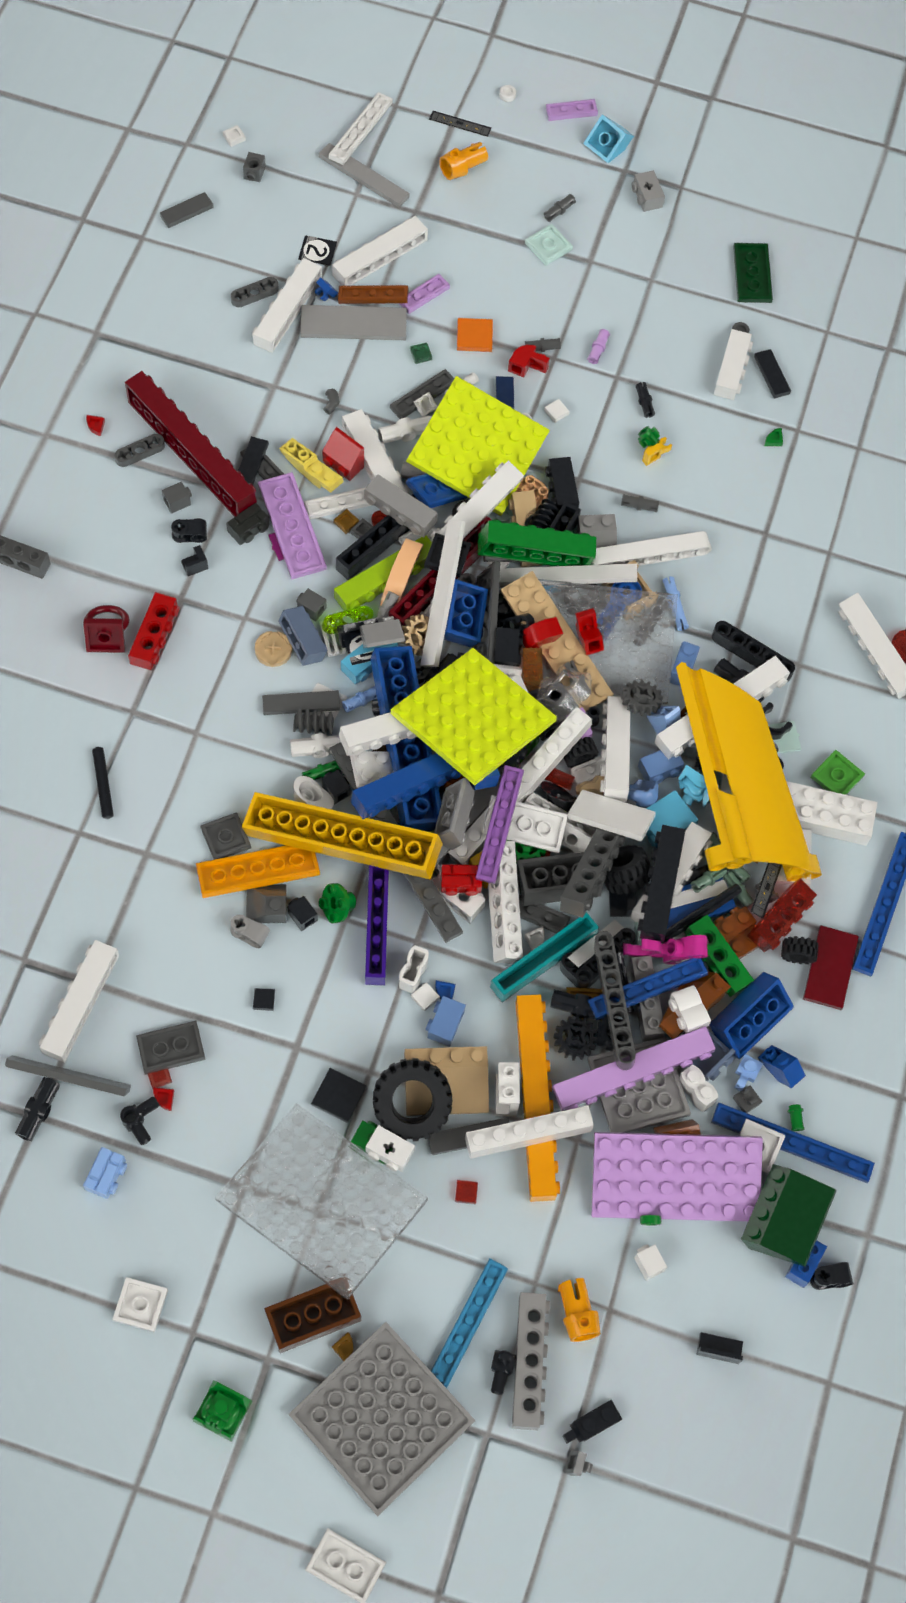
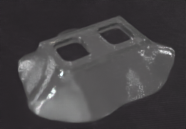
(571, 696)

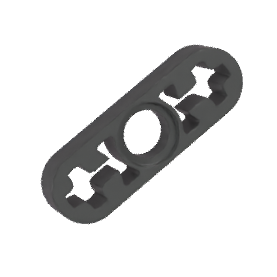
(249, 298)
(125, 451)

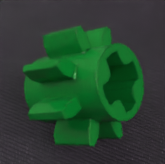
(648, 436)

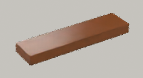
(373, 294)

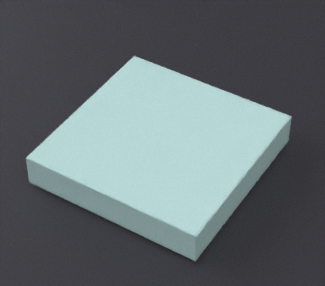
(548, 244)

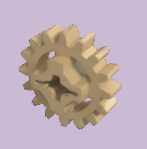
(416, 635)

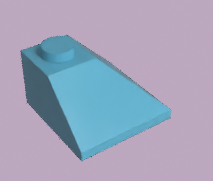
(608, 139)

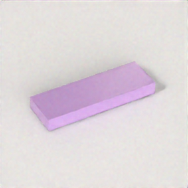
(571, 110)
(425, 293)

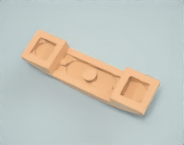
(402, 569)

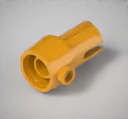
(456, 162)
(580, 1319)

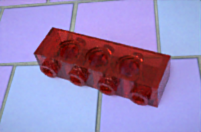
(762, 933)

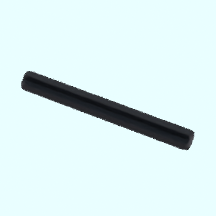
(702, 911)

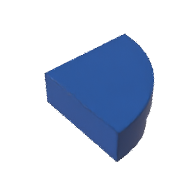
(445, 989)

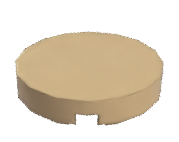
(273, 649)

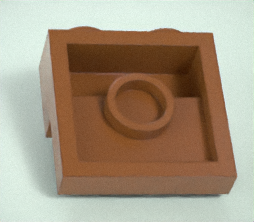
(735, 930)

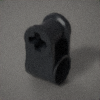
(191, 530)
(835, 1276)

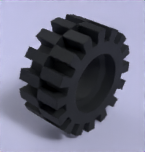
(581, 752)
(799, 950)

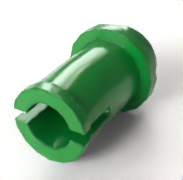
(796, 1117)

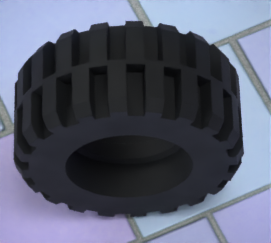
(412, 1127)

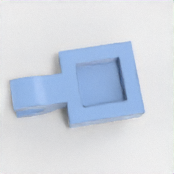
(747, 1070)

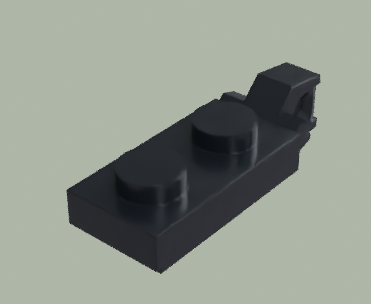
(593, 1423)

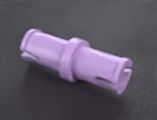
(598, 346)

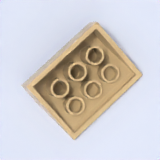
(466, 1074)

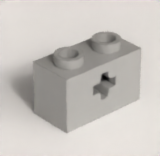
(648, 191)

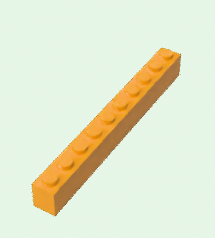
(536, 1094)

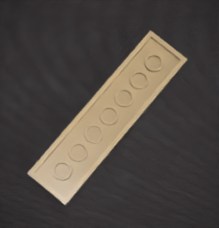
(530, 597)

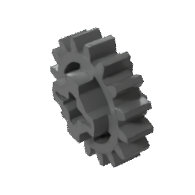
(641, 697)

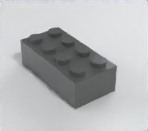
(545, 878)

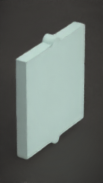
(789, 741)

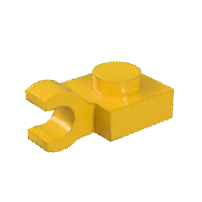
(654, 452)

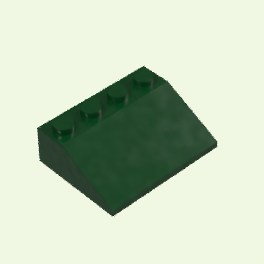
(788, 1215)

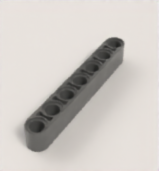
(614, 1009)

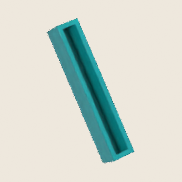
(543, 957)

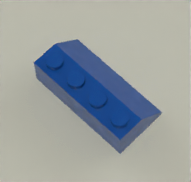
(752, 1014)

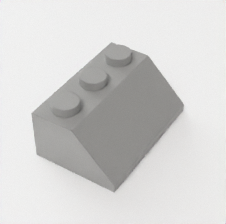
(455, 813)

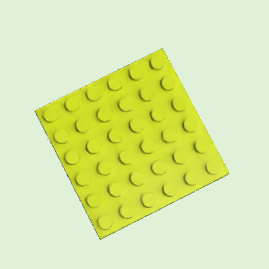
(472, 438)
(473, 716)

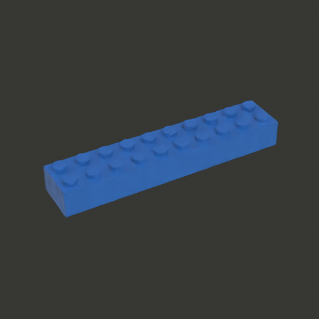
(395, 680)

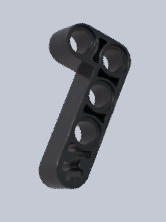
(587, 968)

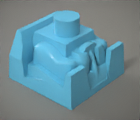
(693, 786)

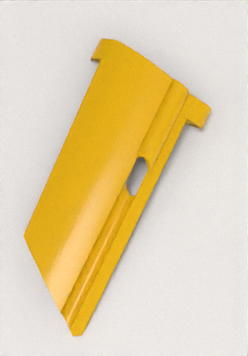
(759, 814)

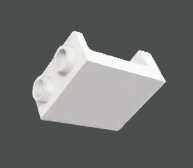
(507, 1089)

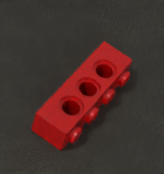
(159, 605)

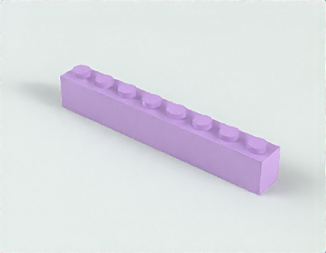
(649, 1062)

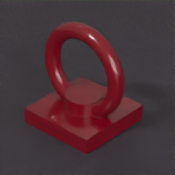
(103, 633)

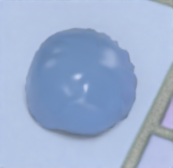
(644, 793)

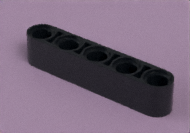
(746, 644)

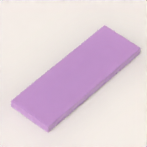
(292, 525)

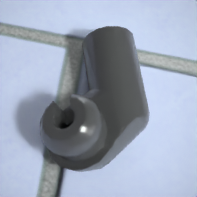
(334, 401)

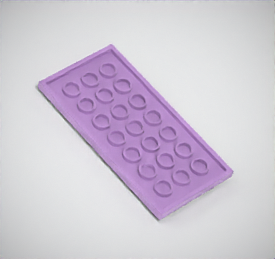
(676, 1176)

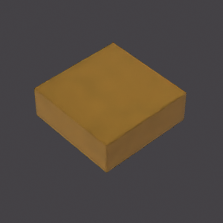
(346, 521)

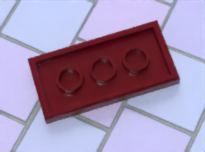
(831, 972)

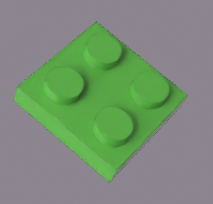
(837, 774)

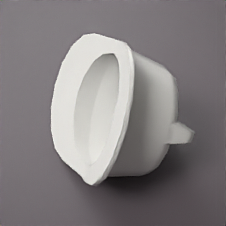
(311, 793)

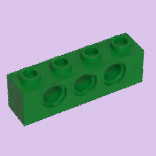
(729, 960)

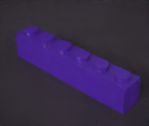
(376, 926)

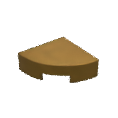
(344, 1346)

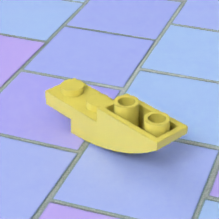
(309, 466)

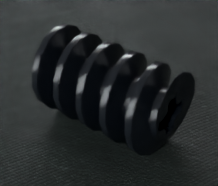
(544, 514)

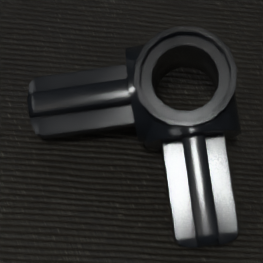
(136, 1125)
(502, 1365)

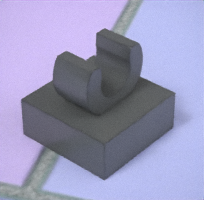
(747, 1099)
(576, 1464)

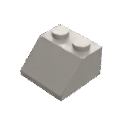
(599, 526)
(381, 633)

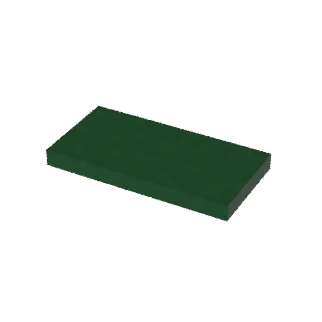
(752, 272)

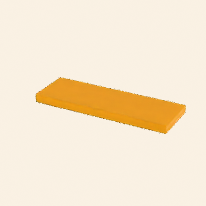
(255, 870)

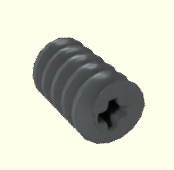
(313, 722)

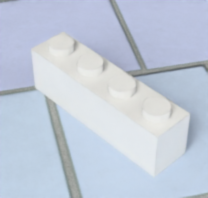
(732, 365)

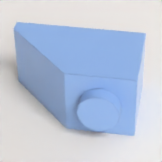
(664, 717)

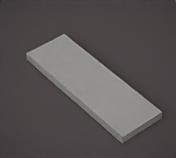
(353, 322)

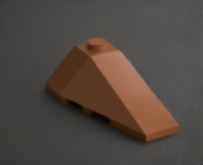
(711, 991)

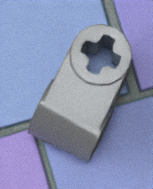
(251, 932)

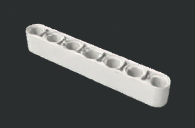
(655, 550)

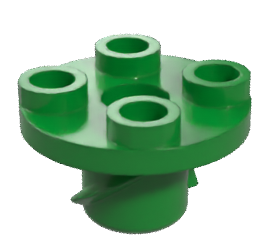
(336, 902)

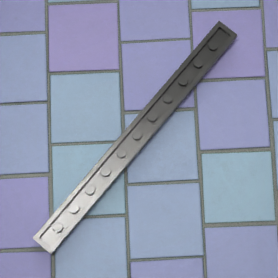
(423, 888)

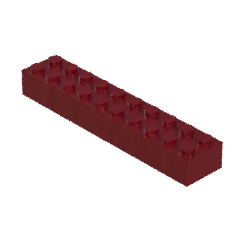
(189, 444)

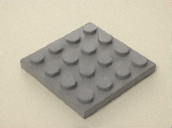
(647, 1102)

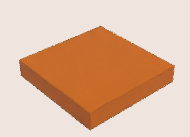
(474, 334)

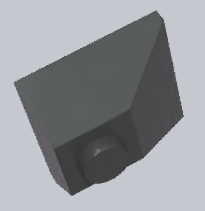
(267, 904)

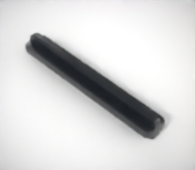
(102, 782)

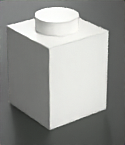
(650, 1261)

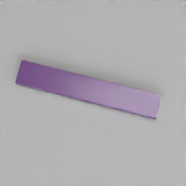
(499, 824)

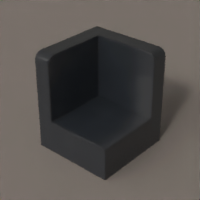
(195, 563)

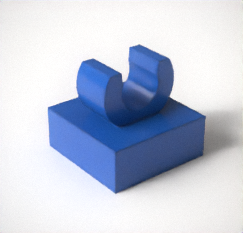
(326, 288)

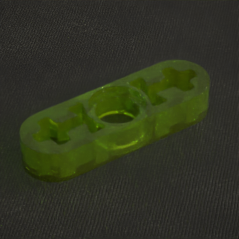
(352, 613)

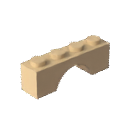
(522, 506)

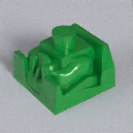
(222, 1410)

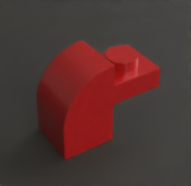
(526, 357)
(588, 631)
(542, 633)

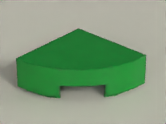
(774, 438)

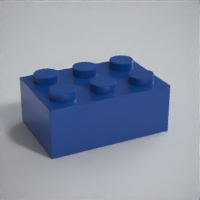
(466, 614)

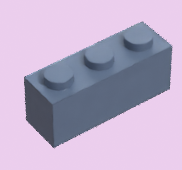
(302, 635)

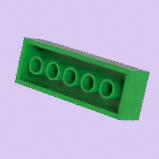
(536, 544)

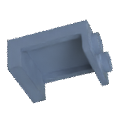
(720, 1057)

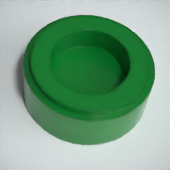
(650, 1220)

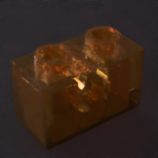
(532, 668)

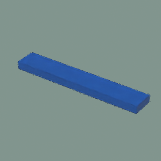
(653, 985)

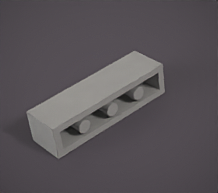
(400, 506)

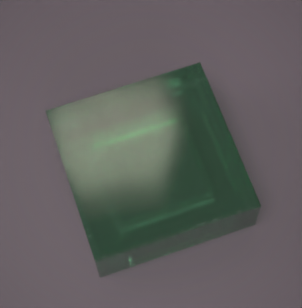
(421, 353)

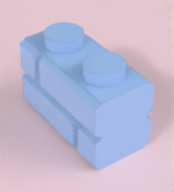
(105, 1173)

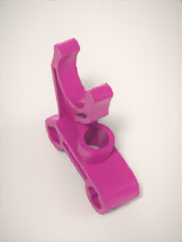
(671, 951)

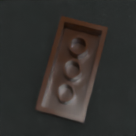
(310, 1316)

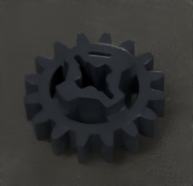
(570, 1044)

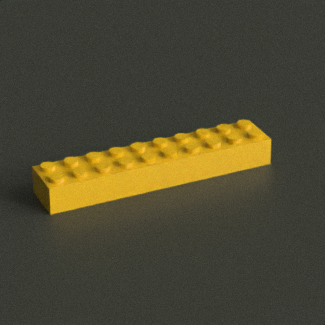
(342, 835)

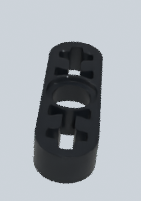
(516, 620)

